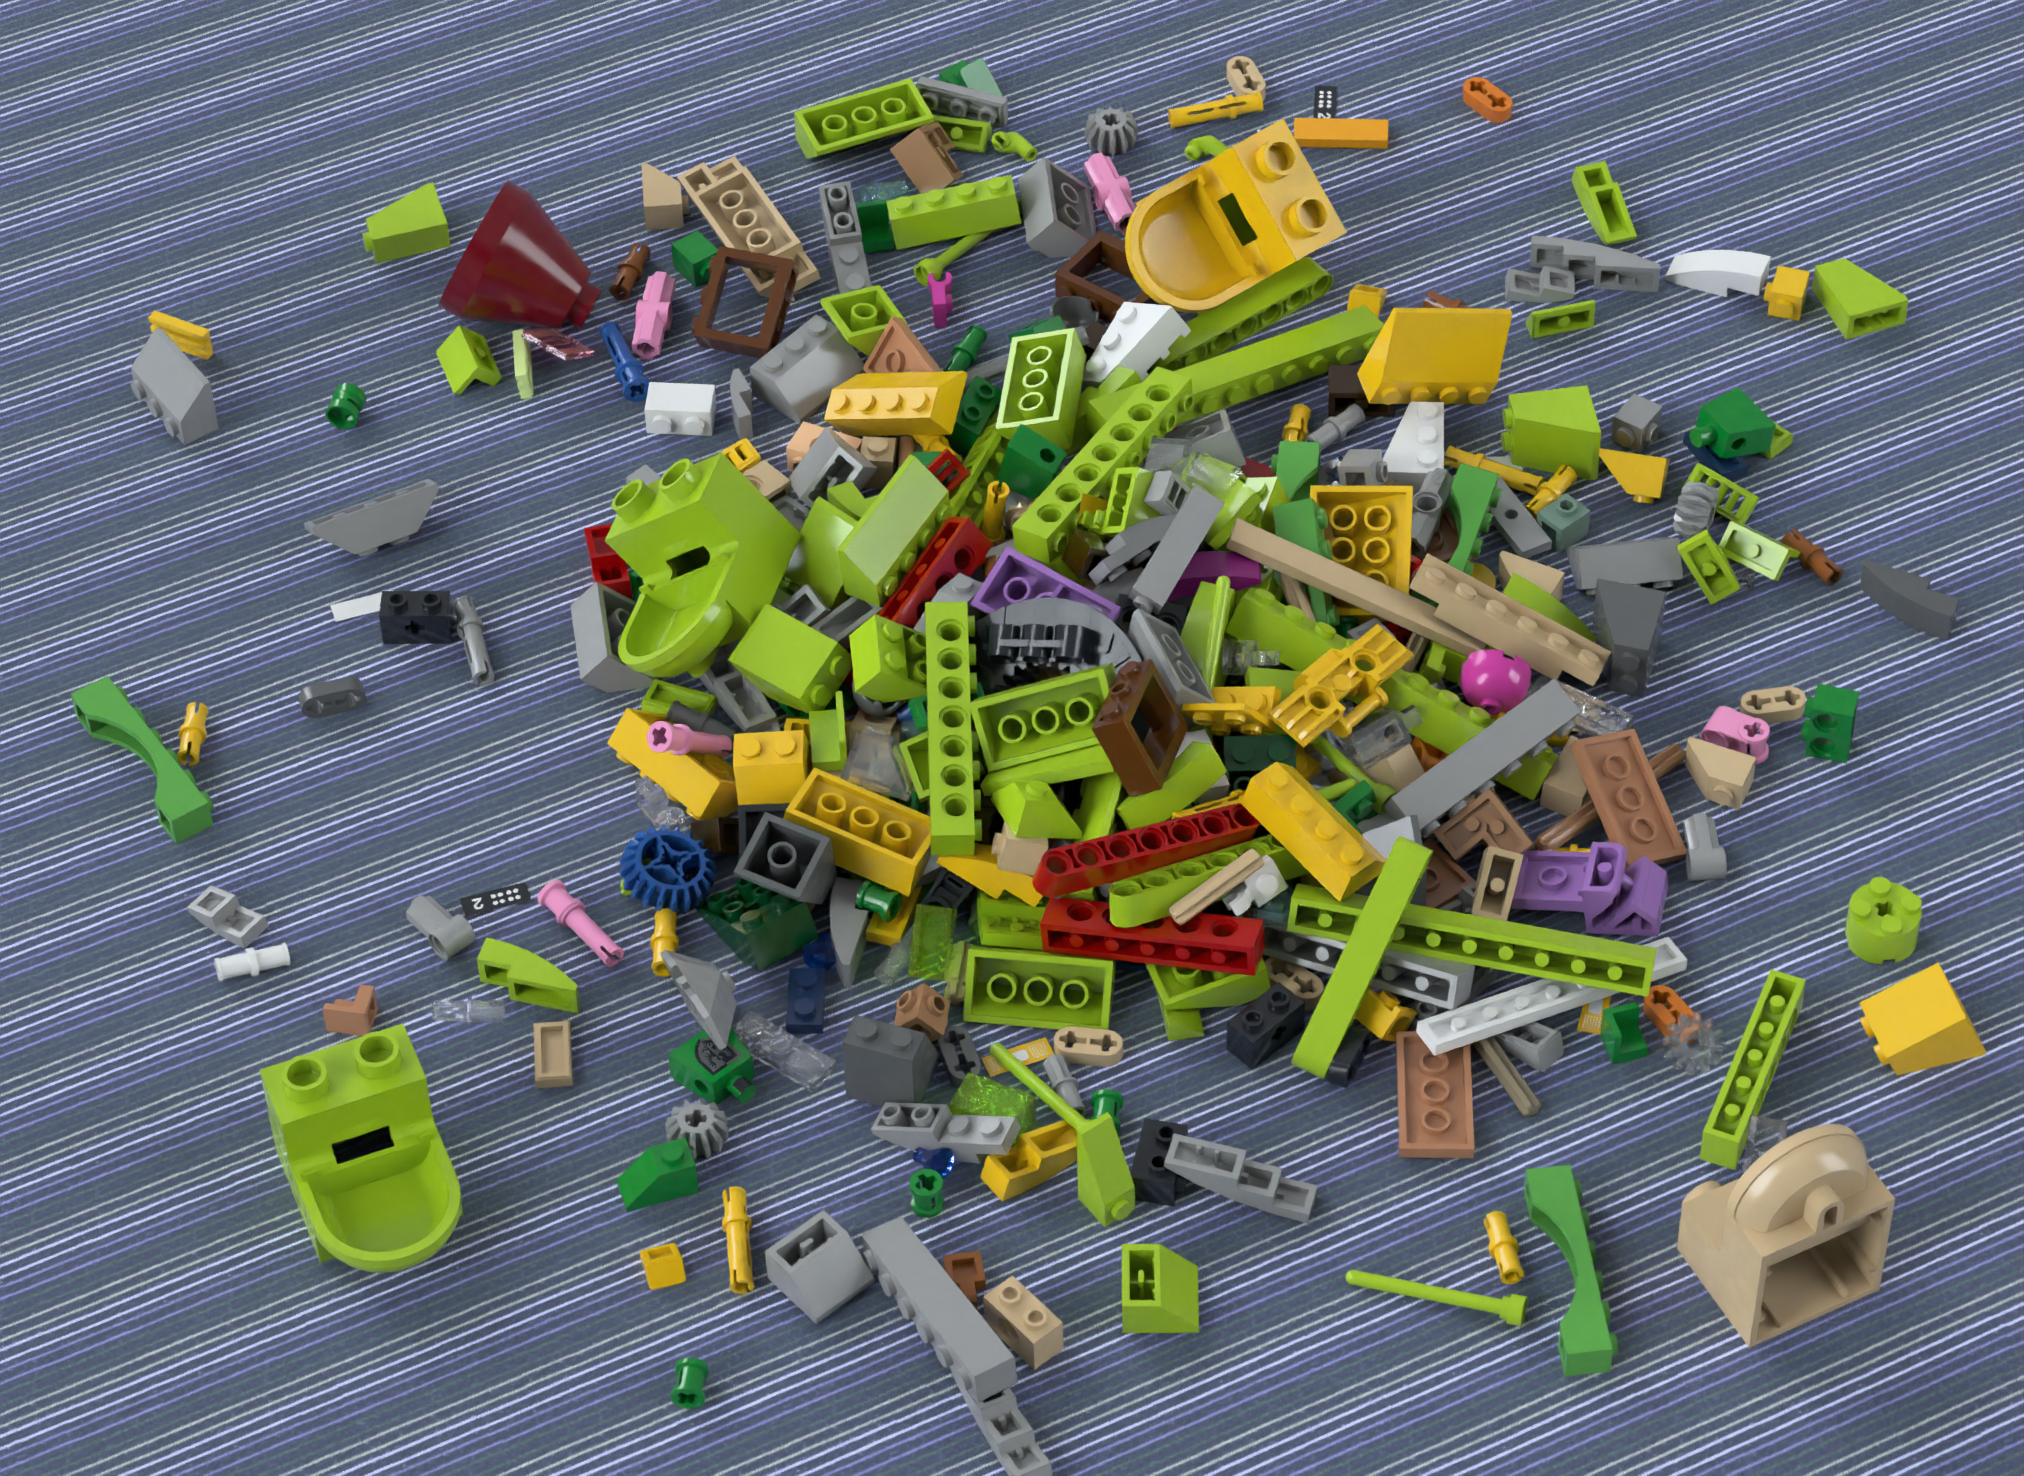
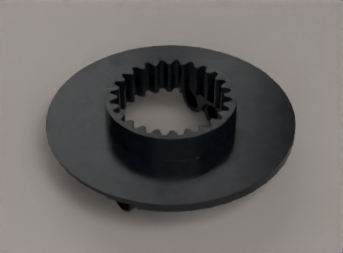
(1049, 636)

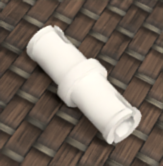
(252, 961)

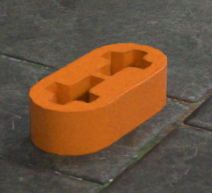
(1487, 99)
(1663, 1016)

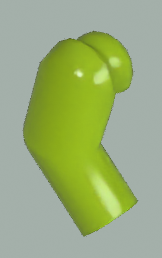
(1014, 143)
(1203, 147)

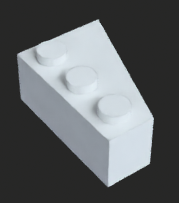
(1134, 341)
(1417, 444)

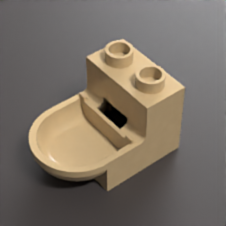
(1790, 1234)

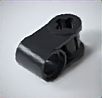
(948, 891)

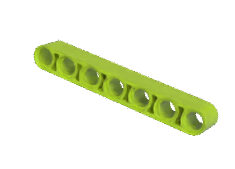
(1248, 313)
(1152, 893)
(1362, 956)

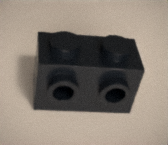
(1150, 1177)

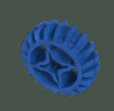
(672, 859)

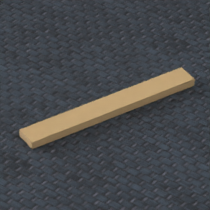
(1348, 586)

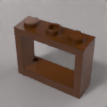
(1104, 250)
(776, 308)
(1140, 765)

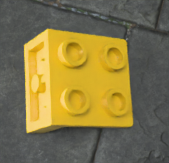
(1236, 710)

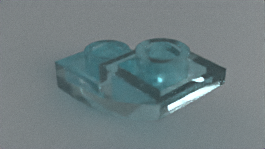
(1275, 911)

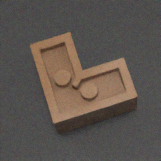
(927, 159)
(1483, 820)

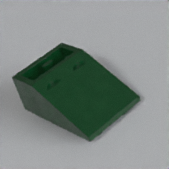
(1252, 754)
(758, 923)

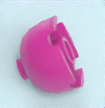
(1494, 681)

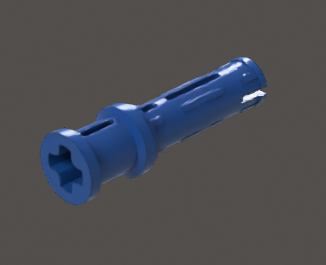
(628, 369)

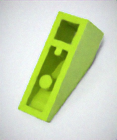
(1103, 1172)

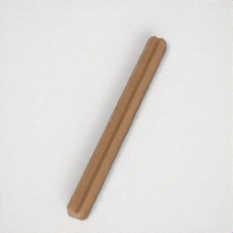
(1587, 813)

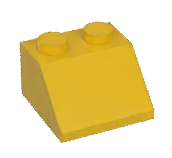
(770, 766)

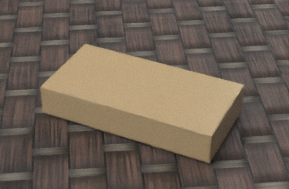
(553, 1054)

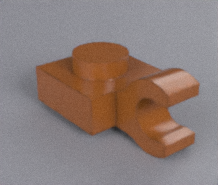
(967, 1273)

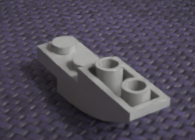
(844, 237)
(1132, 545)
(935, 1126)

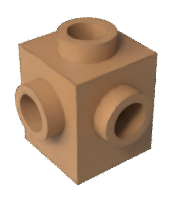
(923, 1011)

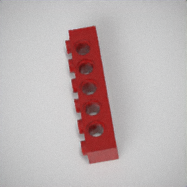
(953, 550)
(1201, 943)

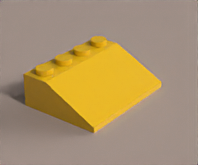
(1436, 356)
(1368, 534)

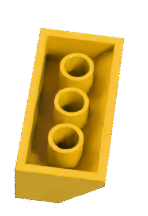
(897, 403)
(694, 779)
(865, 830)
(1312, 830)

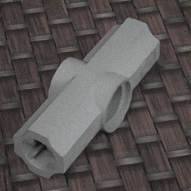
(1428, 508)

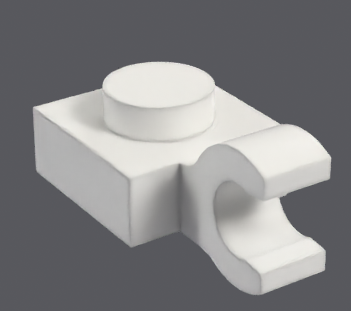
(1257, 888)

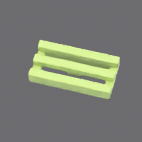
(522, 365)

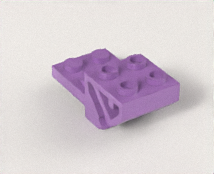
(1595, 884)

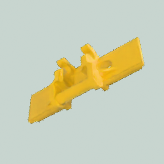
(1333, 676)

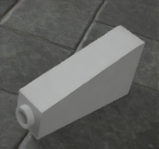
(1175, 550)

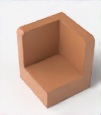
(352, 1016)

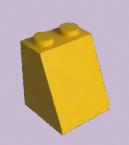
(1920, 1023)

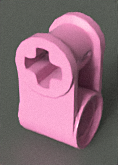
(1737, 732)

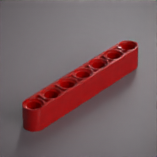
(1141, 850)

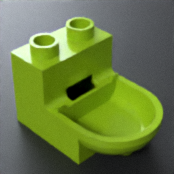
(706, 561)
(379, 1207)

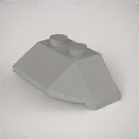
(378, 520)

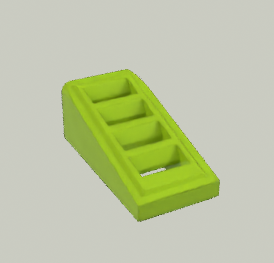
(1701, 473)

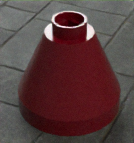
(520, 269)

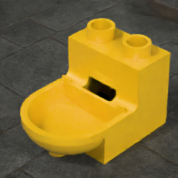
(1186, 247)

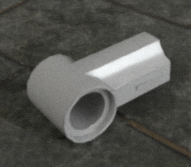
(1703, 855)
(444, 932)

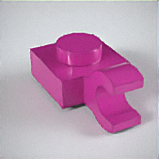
(941, 299)

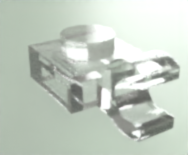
(1243, 653)
(654, 804)

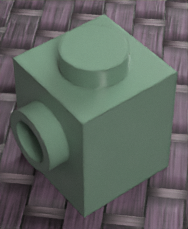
(1564, 522)

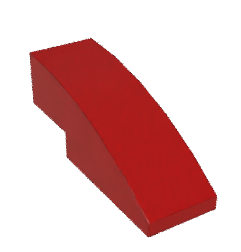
(605, 563)

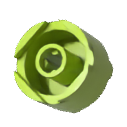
(1883, 921)

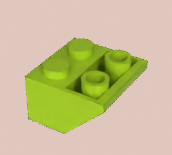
(888, 660)
(1158, 1291)

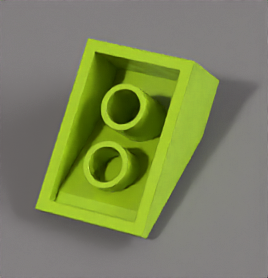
(1204, 988)

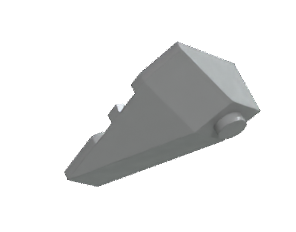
(705, 994)

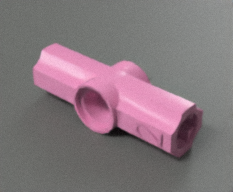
(1110, 191)
(653, 315)

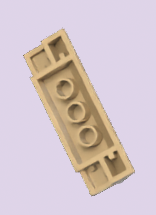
(746, 219)
(1507, 623)

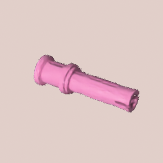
(681, 739)
(571, 913)

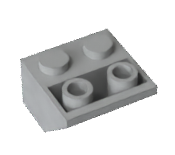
(829, 464)
(818, 1267)

